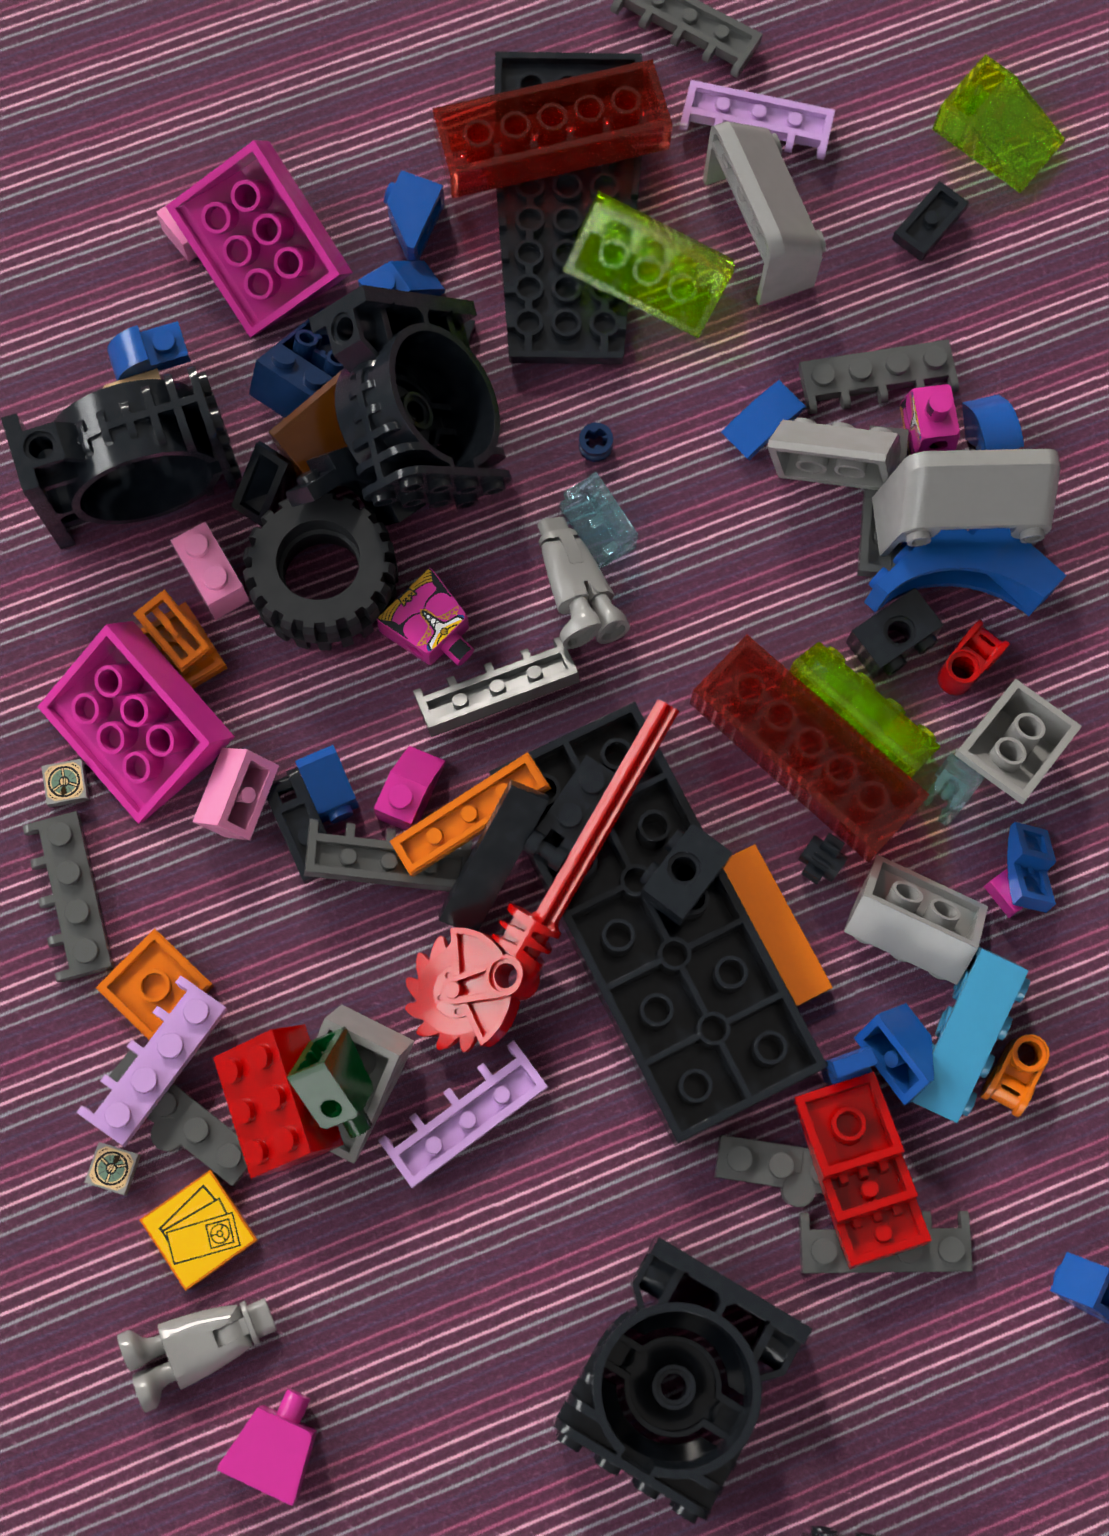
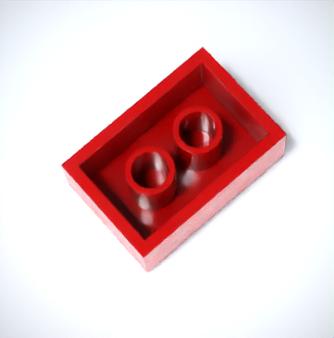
(264, 1107)

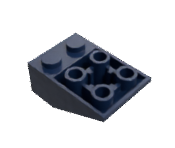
(294, 370)

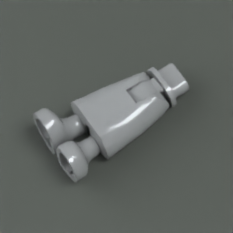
(579, 587)
(194, 1346)

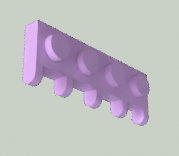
(788, 119)
(156, 1064)
(466, 1118)

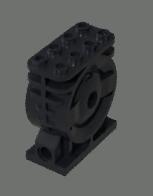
(409, 389)
(123, 454)
(697, 1469)

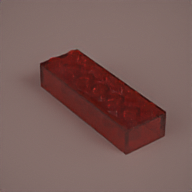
(552, 128)
(808, 748)

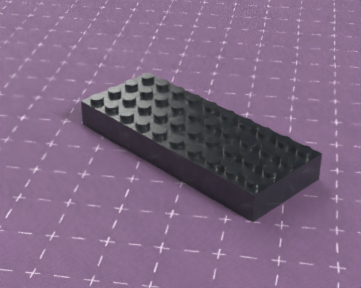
(687, 1000)

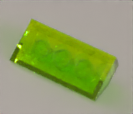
(649, 265)
(865, 709)

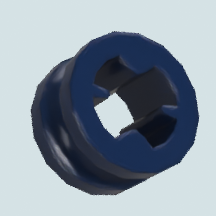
(592, 431)

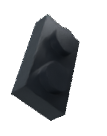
(930, 221)

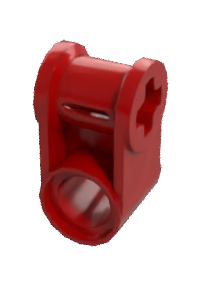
(974, 655)

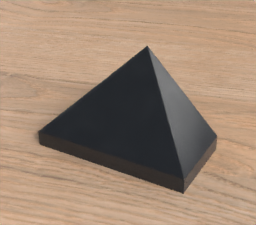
(264, 483)

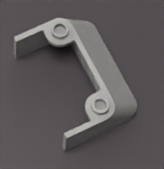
(769, 204)
(967, 492)

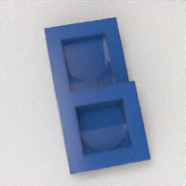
(759, 420)
(1028, 861)
(849, 1065)

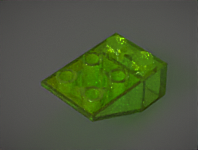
(998, 124)

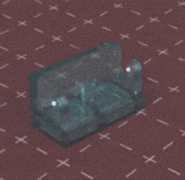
(599, 520)
(955, 784)

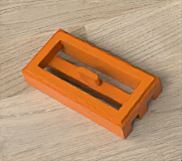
(194, 656)

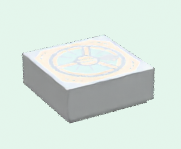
(65, 783)
(112, 1168)

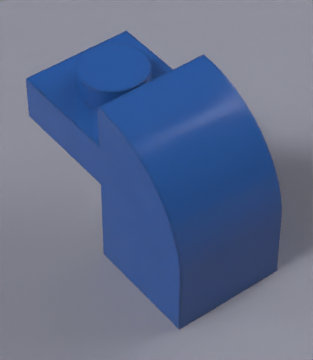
(139, 352)
(992, 424)

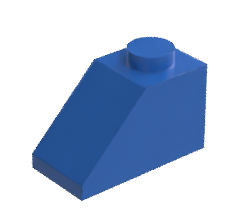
(413, 211)
(404, 276)
(328, 785)
(901, 1050)
(1083, 1285)

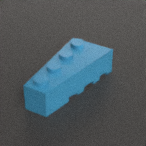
(970, 1032)

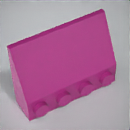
(258, 237)
(134, 719)

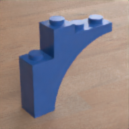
(973, 560)

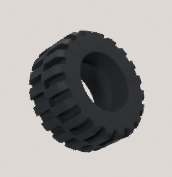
(312, 524)

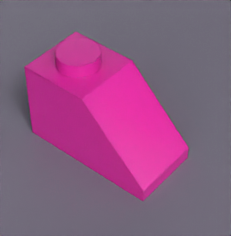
(408, 788)

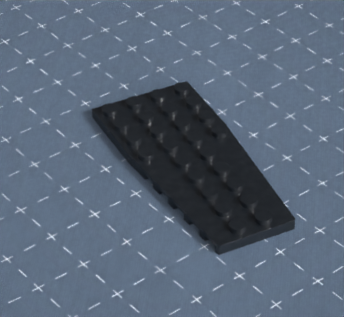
(546, 309)

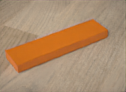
(462, 817)
(776, 926)

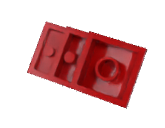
(862, 1170)

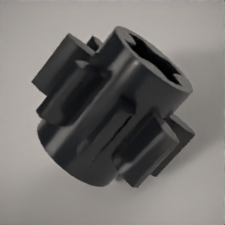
(823, 858)

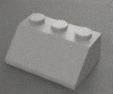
(834, 453)
(917, 920)

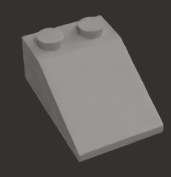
(1018, 741)
(384, 1058)

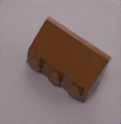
(310, 429)

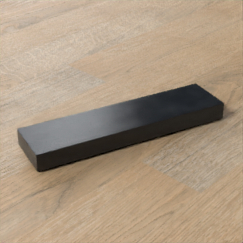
(493, 856)

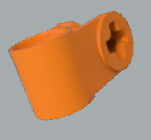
(1016, 1077)

